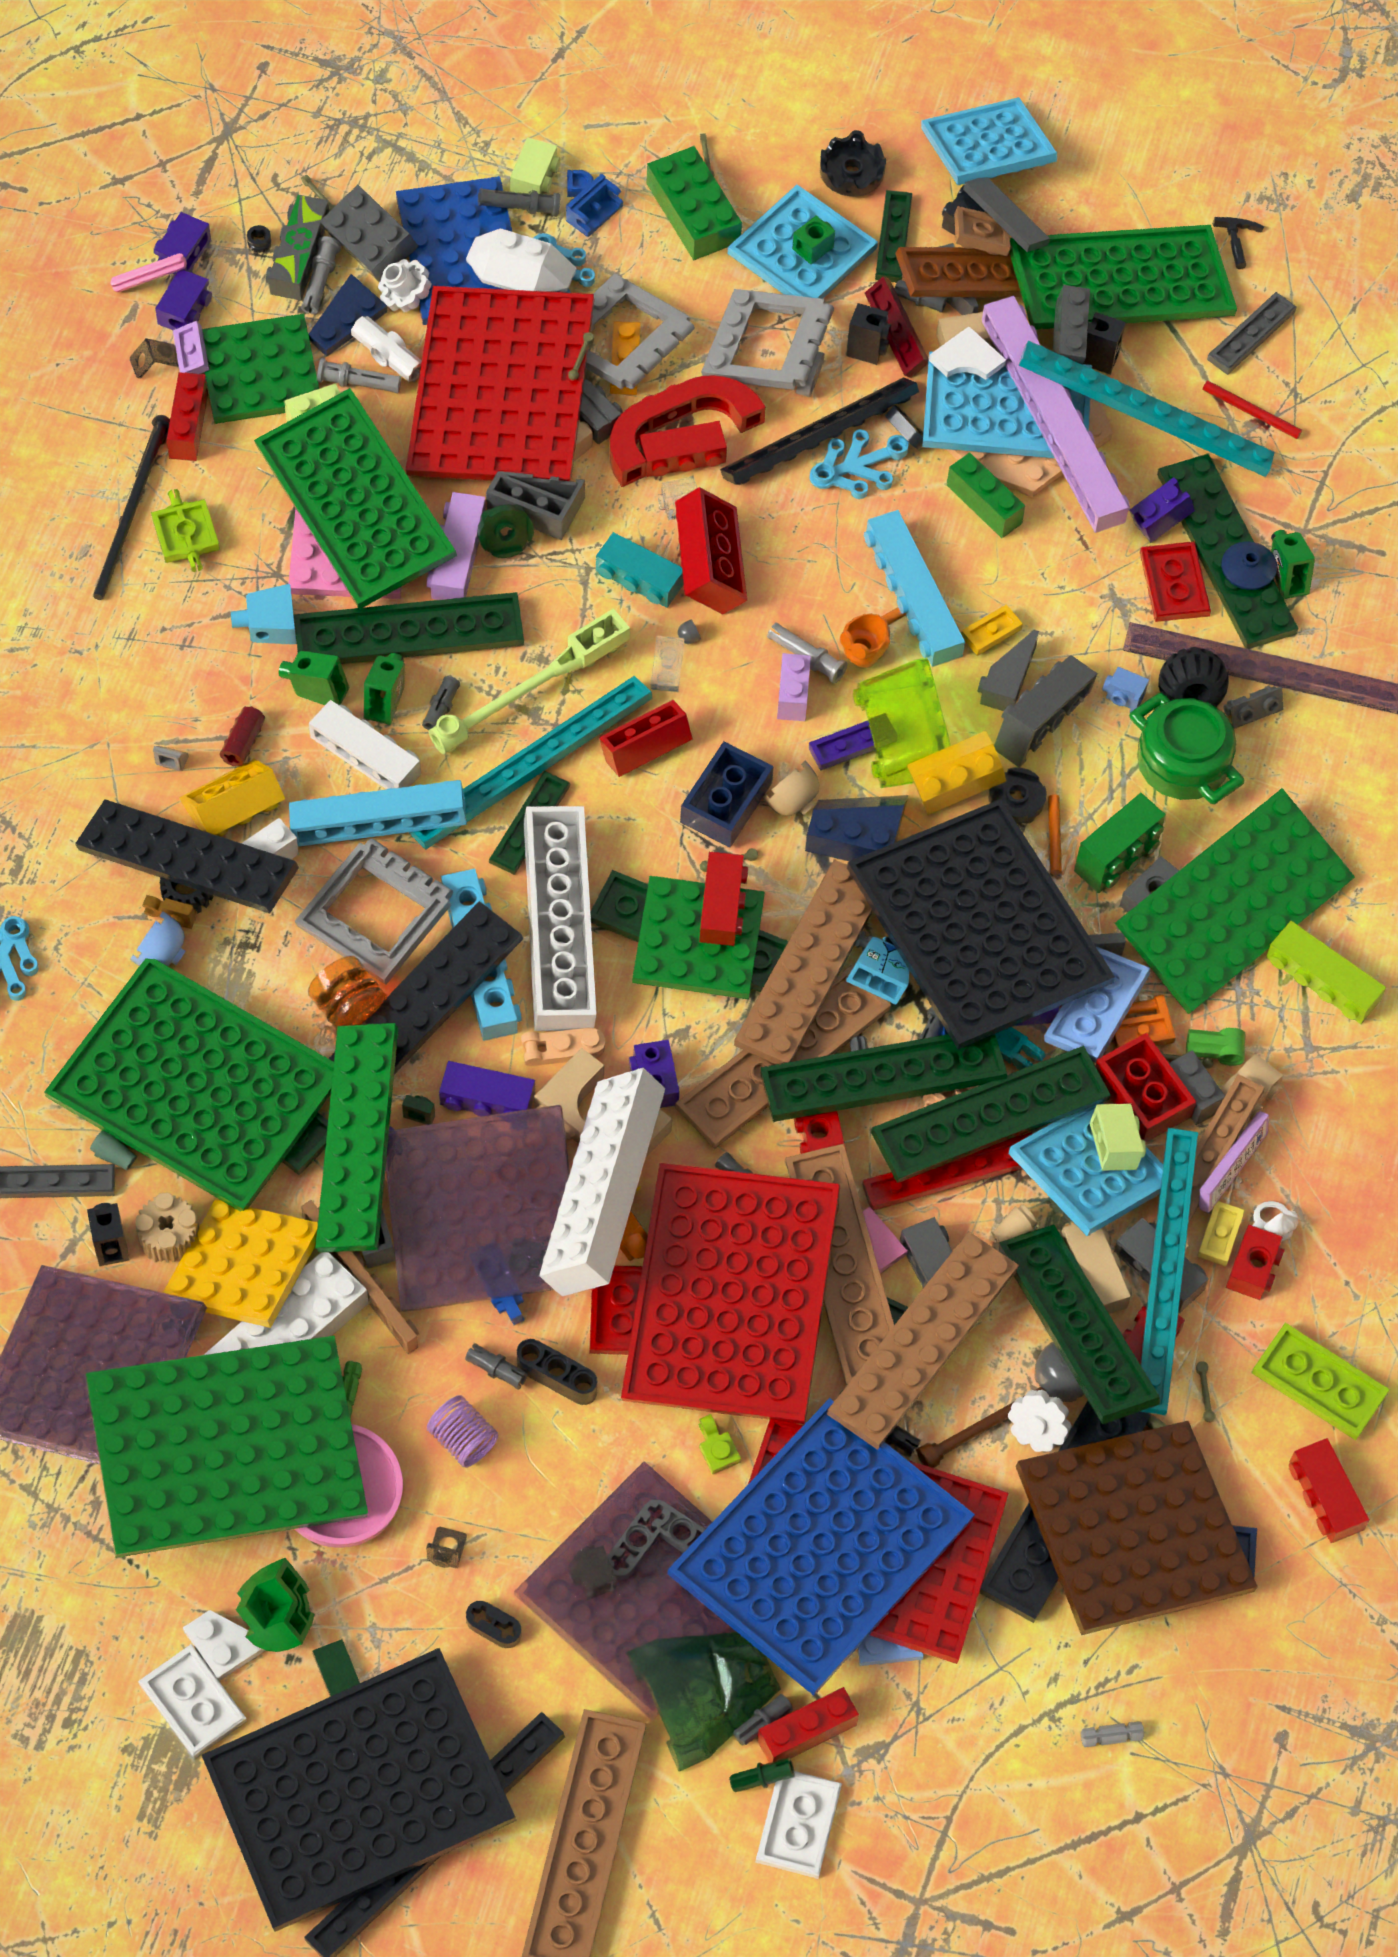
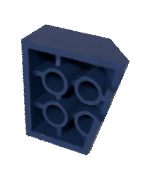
(854, 826)

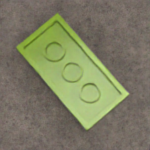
(1320, 1381)

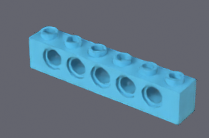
(492, 1021)

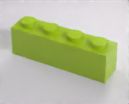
(1325, 972)

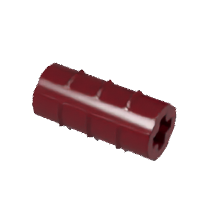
(242, 736)

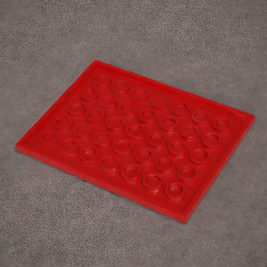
(731, 1293)

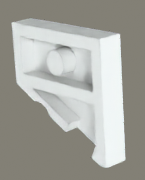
(221, 1643)

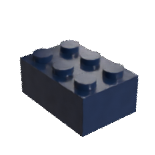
(726, 794)

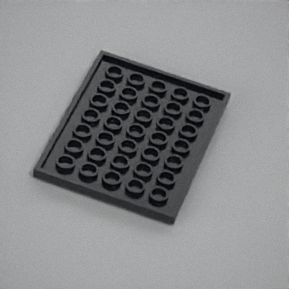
(980, 923)
(357, 1789)

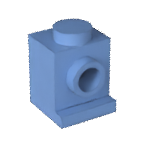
(1125, 688)

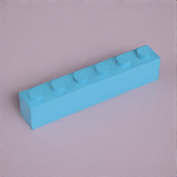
(914, 588)
(378, 813)

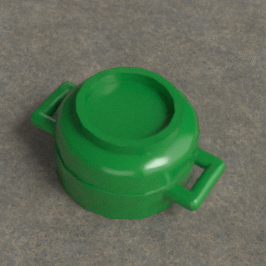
(1186, 748)

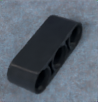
(563, 1384)

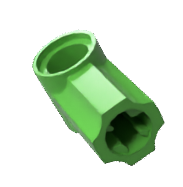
(1226, 1045)

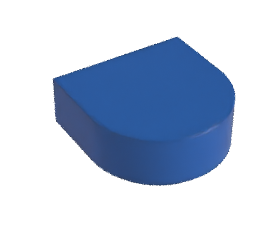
(577, 181)

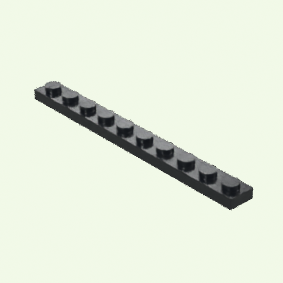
(357, 1912)

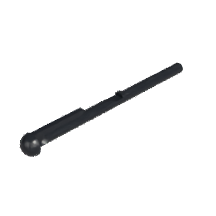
(161, 425)

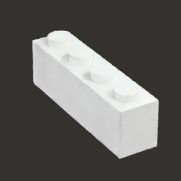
(364, 747)

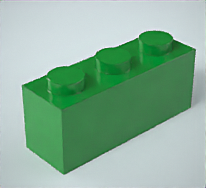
(985, 495)

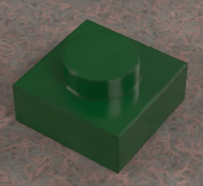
(418, 1109)

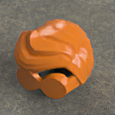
(865, 639)

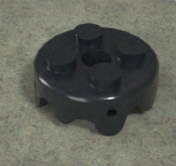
(852, 152)

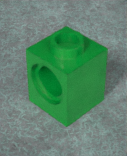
(813, 239)

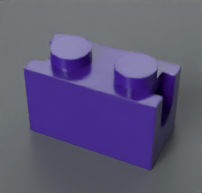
(184, 236)
(183, 300)
(1162, 510)

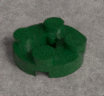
(495, 520)

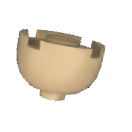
(795, 792)

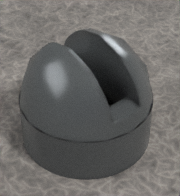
(689, 632)

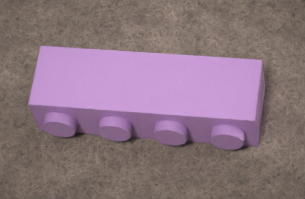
(461, 525)

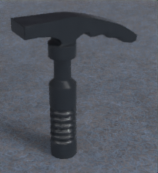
(1231, 225)

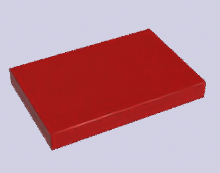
(1175, 581)
(614, 1311)

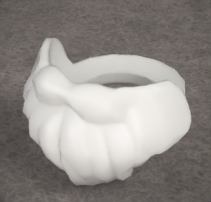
(1282, 1224)

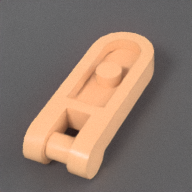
(561, 1045)

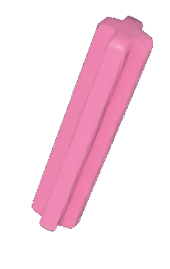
(148, 272)

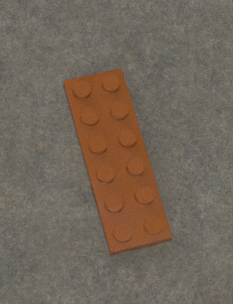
(957, 272)

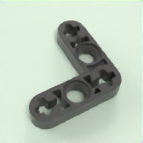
(663, 1528)

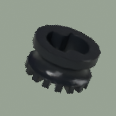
(258, 245)

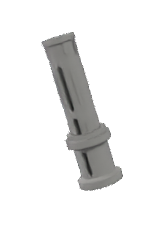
(323, 265)
(346, 375)
(819, 660)

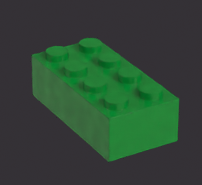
(693, 202)

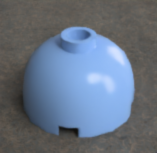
(162, 942)

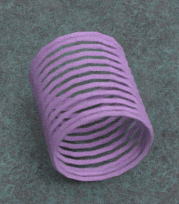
(463, 1454)

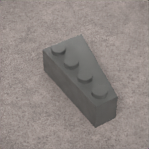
(1043, 708)

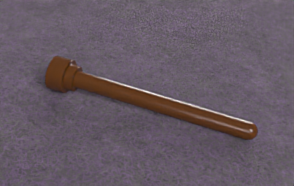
(932, 1454)

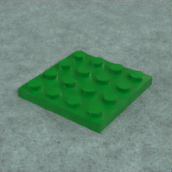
(258, 367)
(670, 944)

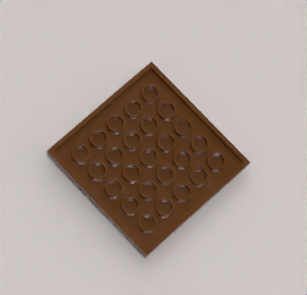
(1135, 1527)

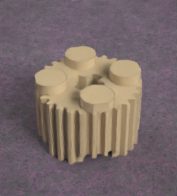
(155, 1223)

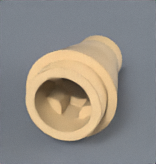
(1016, 1223)

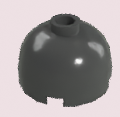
(1055, 1375)

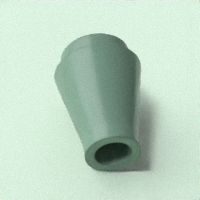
(112, 1150)

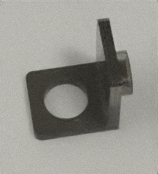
(154, 352)
(445, 1556)

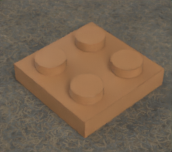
(980, 231)

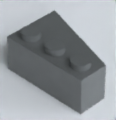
(547, 501)

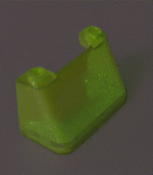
(902, 719)

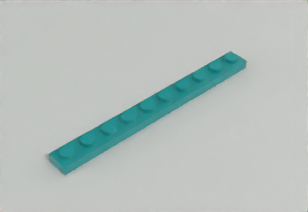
(1146, 408)
(545, 753)
(1168, 1262)

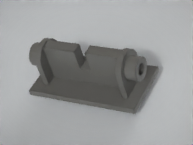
(1259, 705)

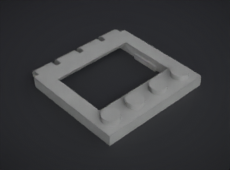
(653, 348)
(801, 352)
(396, 873)

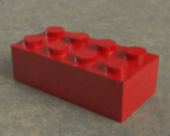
(710, 550)

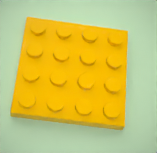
(244, 1262)

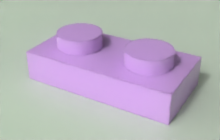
(191, 348)

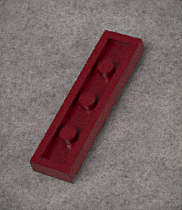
(902, 335)

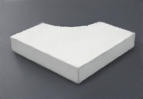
(967, 354)

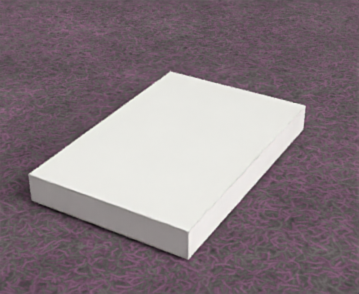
(192, 1701)
(799, 1824)

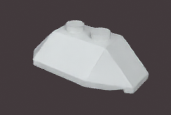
(519, 262)

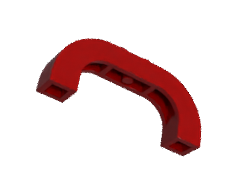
(673, 404)

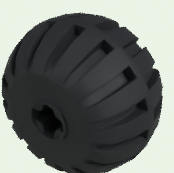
(1194, 675)

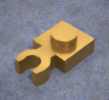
(180, 911)

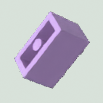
(793, 687)

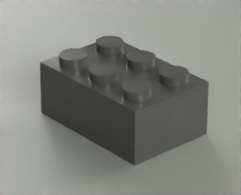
(368, 232)

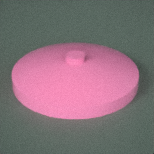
(382, 1491)

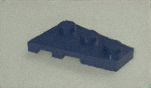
(345, 309)

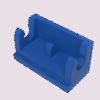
(593, 205)

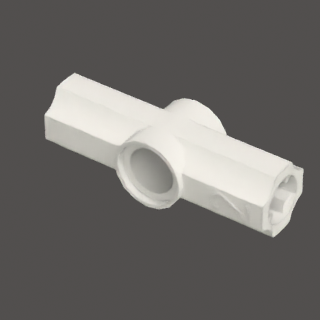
(387, 348)

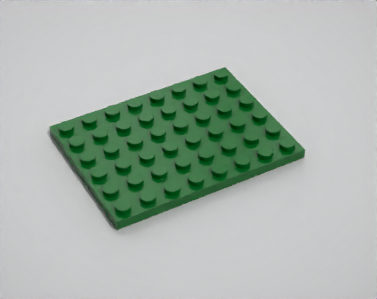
(194, 1083)
(225, 1446)

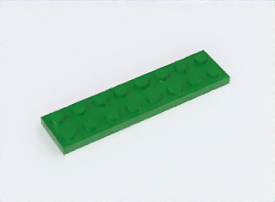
(357, 1138)

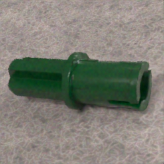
(762, 1775)

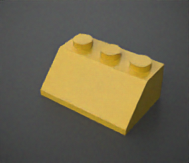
(957, 772)
(233, 798)

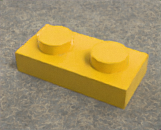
(991, 629)

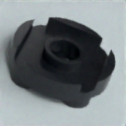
(1031, 789)

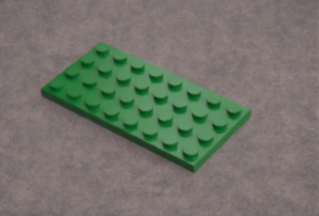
(1129, 274)
(355, 498)
(1234, 900)

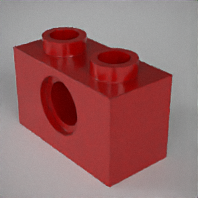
(826, 1123)
(1259, 1246)

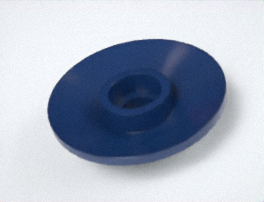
(1249, 574)

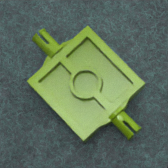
(185, 530)

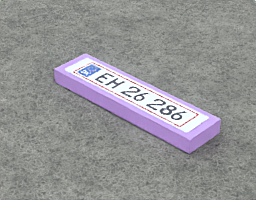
(1233, 1161)

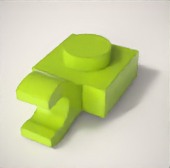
(717, 1449)

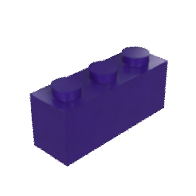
(484, 1090)

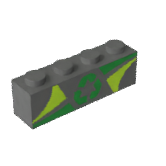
(297, 247)

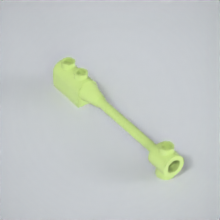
(583, 649)

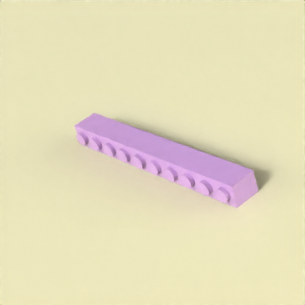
(1057, 419)

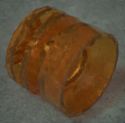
(346, 992)

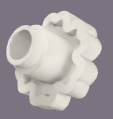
(404, 285)
(1039, 1420)

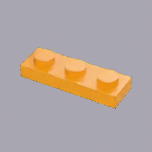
(625, 340)

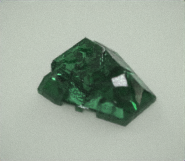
(703, 1689)

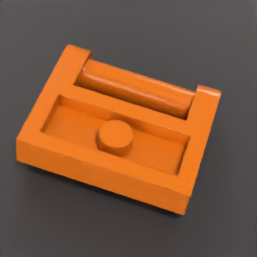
(1157, 1025)

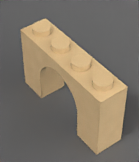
(573, 1084)

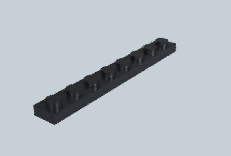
(826, 427)

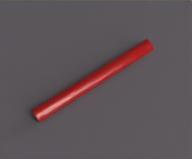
(1252, 409)

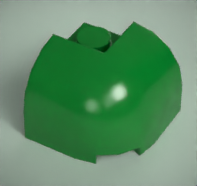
(276, 1607)

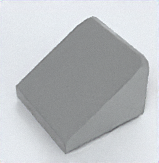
(170, 758)

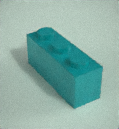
(639, 570)

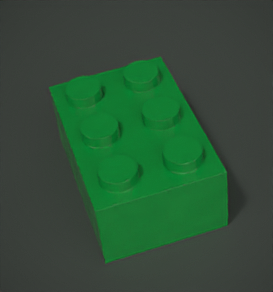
(1120, 843)

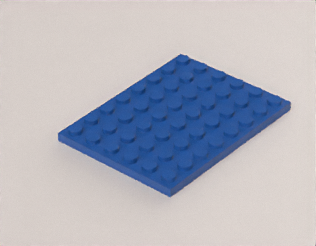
(820, 1548)

